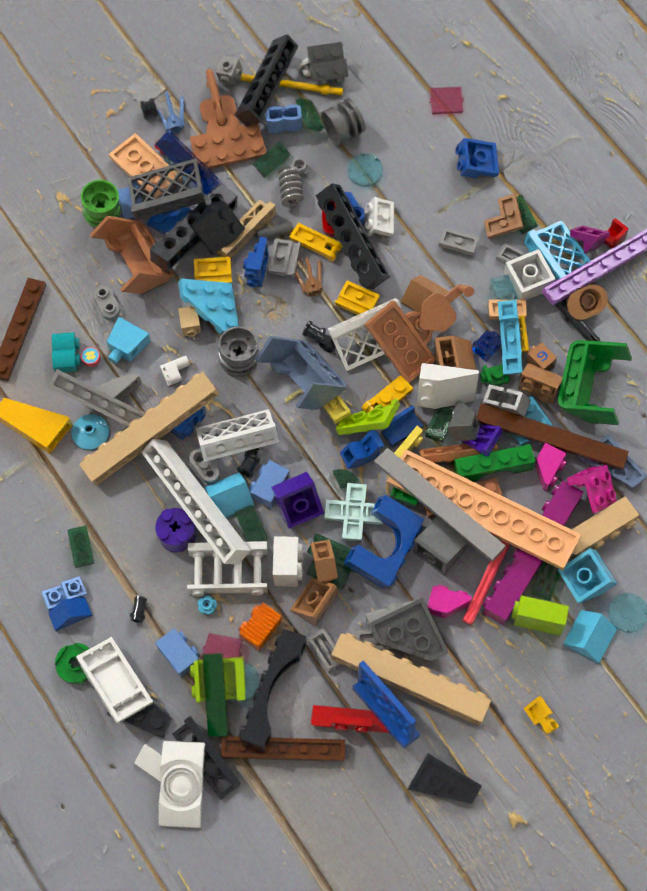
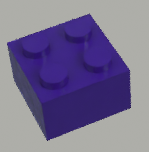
(297, 500)

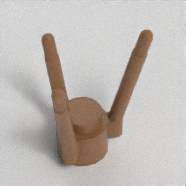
(312, 286)

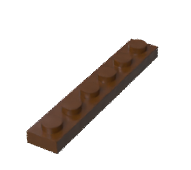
(20, 326)
(287, 749)

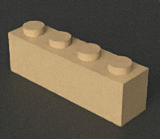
(605, 525)

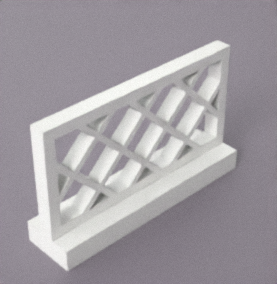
(352, 325)
(235, 442)

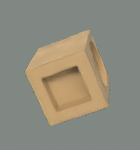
(189, 321)

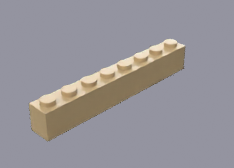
(152, 425)
(412, 679)

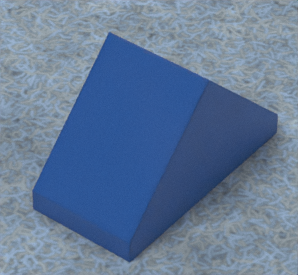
(69, 612)

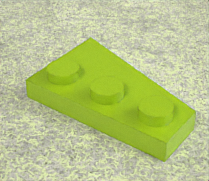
(377, 418)

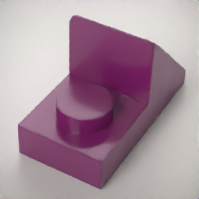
(591, 236)

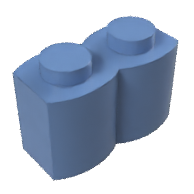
(285, 118)

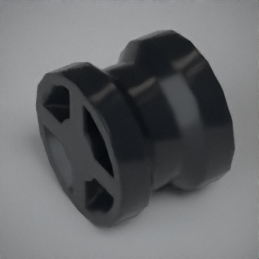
(148, 108)

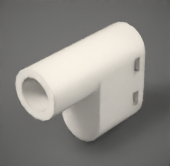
(171, 372)

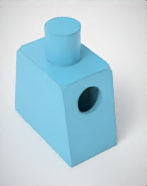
(126, 341)

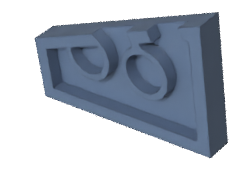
(631, 474)

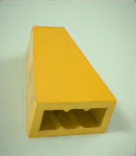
(35, 424)

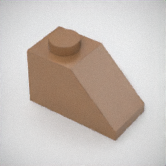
(324, 561)

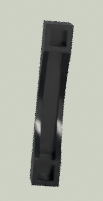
(287, 653)

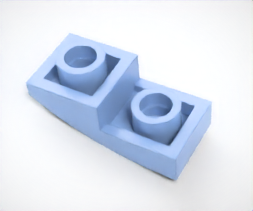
(67, 590)

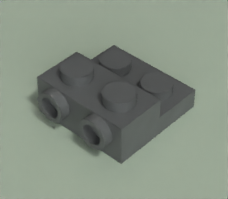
(327, 63)

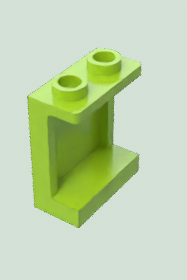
(234, 679)

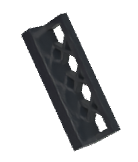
(213, 754)

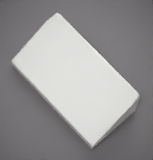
(149, 761)

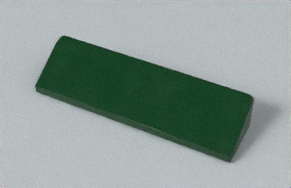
(215, 694)

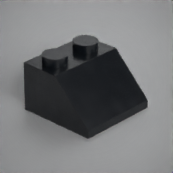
(217, 226)

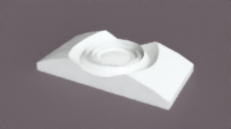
(114, 680)
(181, 784)

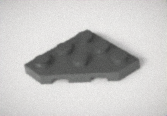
(410, 631)

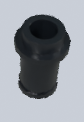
(138, 609)

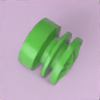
(99, 200)

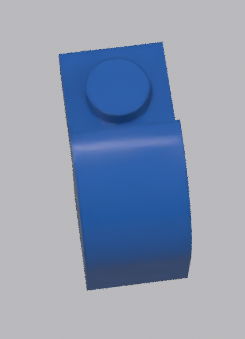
(362, 452)

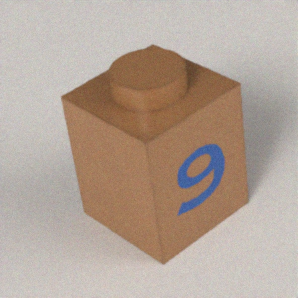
(541, 357)

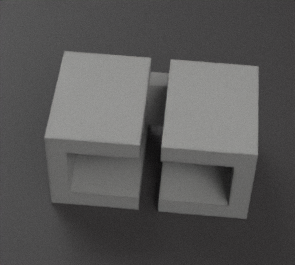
(507, 400)

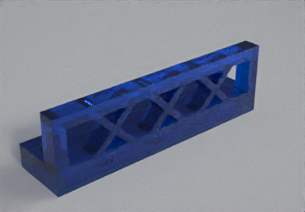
(179, 152)

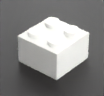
(529, 274)
(286, 563)

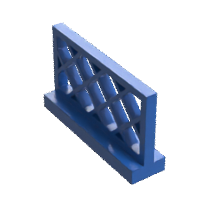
(385, 706)

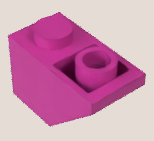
(548, 464)
(447, 602)

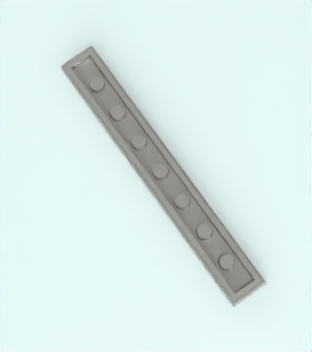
(440, 505)

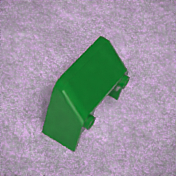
(582, 362)

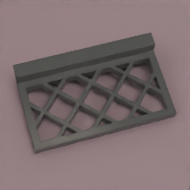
(184, 197)

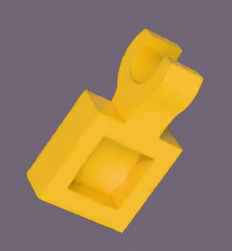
(539, 713)

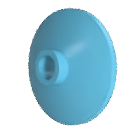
(94, 438)

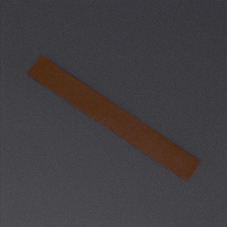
(554, 436)

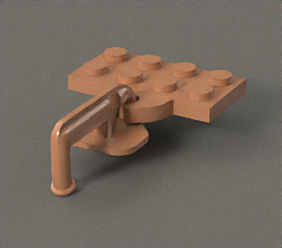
(226, 138)
(400, 333)

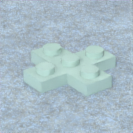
(352, 512)

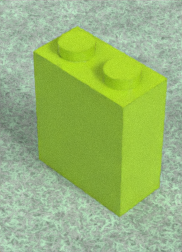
(540, 615)

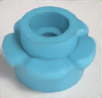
(207, 609)

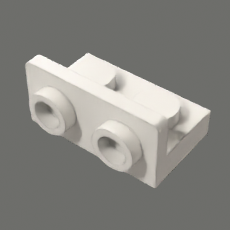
(379, 217)

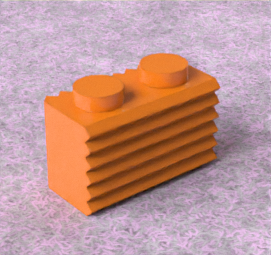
(260, 626)

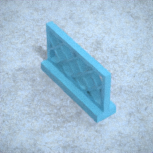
(534, 243)

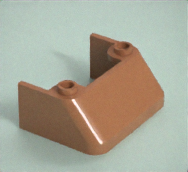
(134, 243)

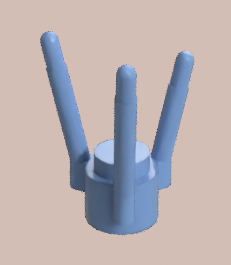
(173, 123)

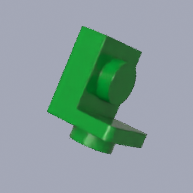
(493, 376)

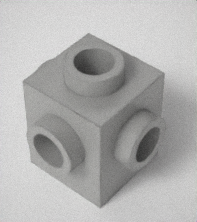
(229, 70)

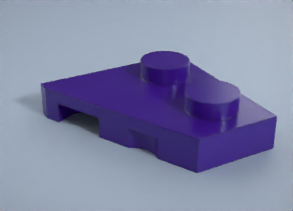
(486, 439)

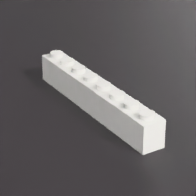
(195, 502)

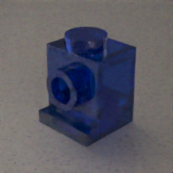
(484, 349)

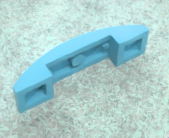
(510, 337)

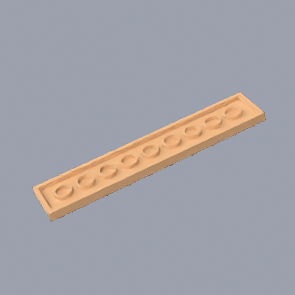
(498, 514)

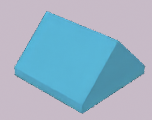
(230, 494)
(590, 635)

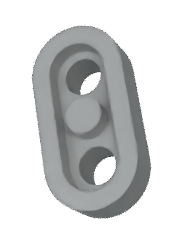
(106, 301)
(204, 468)

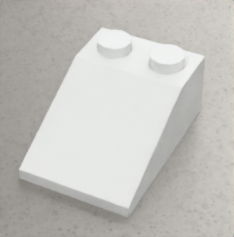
(445, 386)

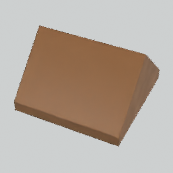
(419, 290)
(314, 601)

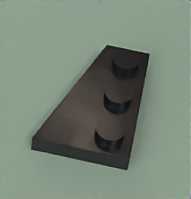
(150, 719)
(443, 781)

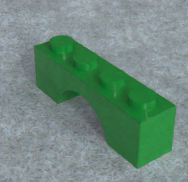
(513, 460)

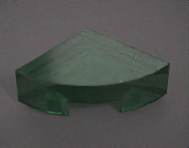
(343, 477)

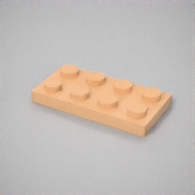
(138, 157)

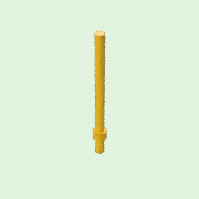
(325, 89)

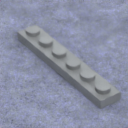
(94, 398)

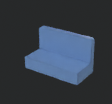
(125, 201)

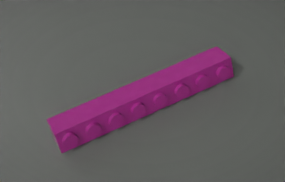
(525, 565)

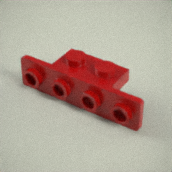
(346, 718)

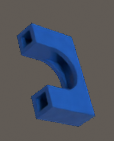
(405, 527)

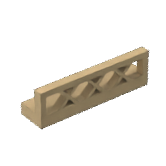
(257, 222)

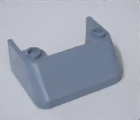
(306, 368)

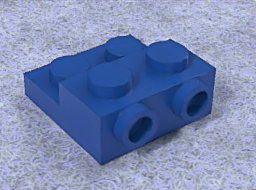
(477, 158)
(256, 264)

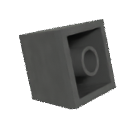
(439, 546)

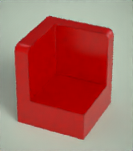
(618, 234)

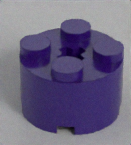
(175, 519)

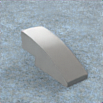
(119, 387)

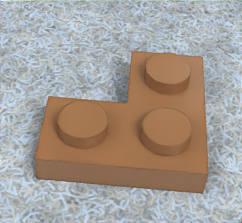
(508, 221)

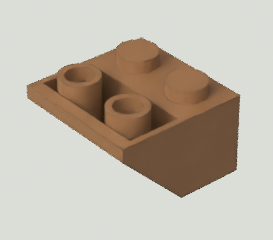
(454, 352)
(540, 383)

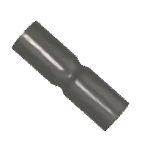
(278, 230)

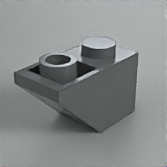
(463, 423)

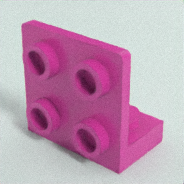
(598, 486)

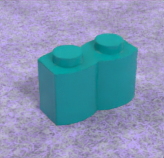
(65, 352)

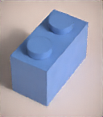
(270, 475)
(177, 652)

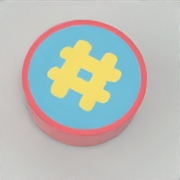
(90, 356)

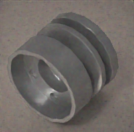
(343, 121)
(237, 342)

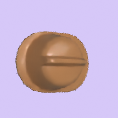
(587, 302)

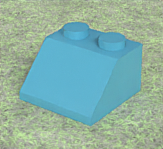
(587, 576)

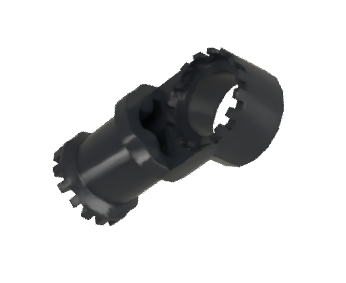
(320, 336)
(249, 462)

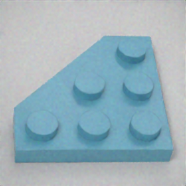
(212, 301)

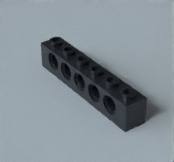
(266, 80)
(182, 238)
(377, 272)

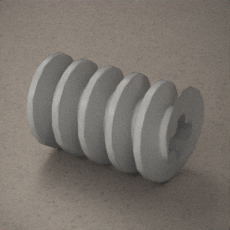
(290, 186)

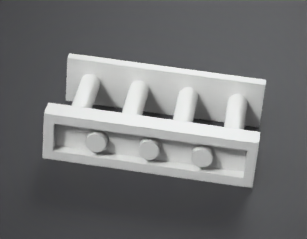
(199, 550)

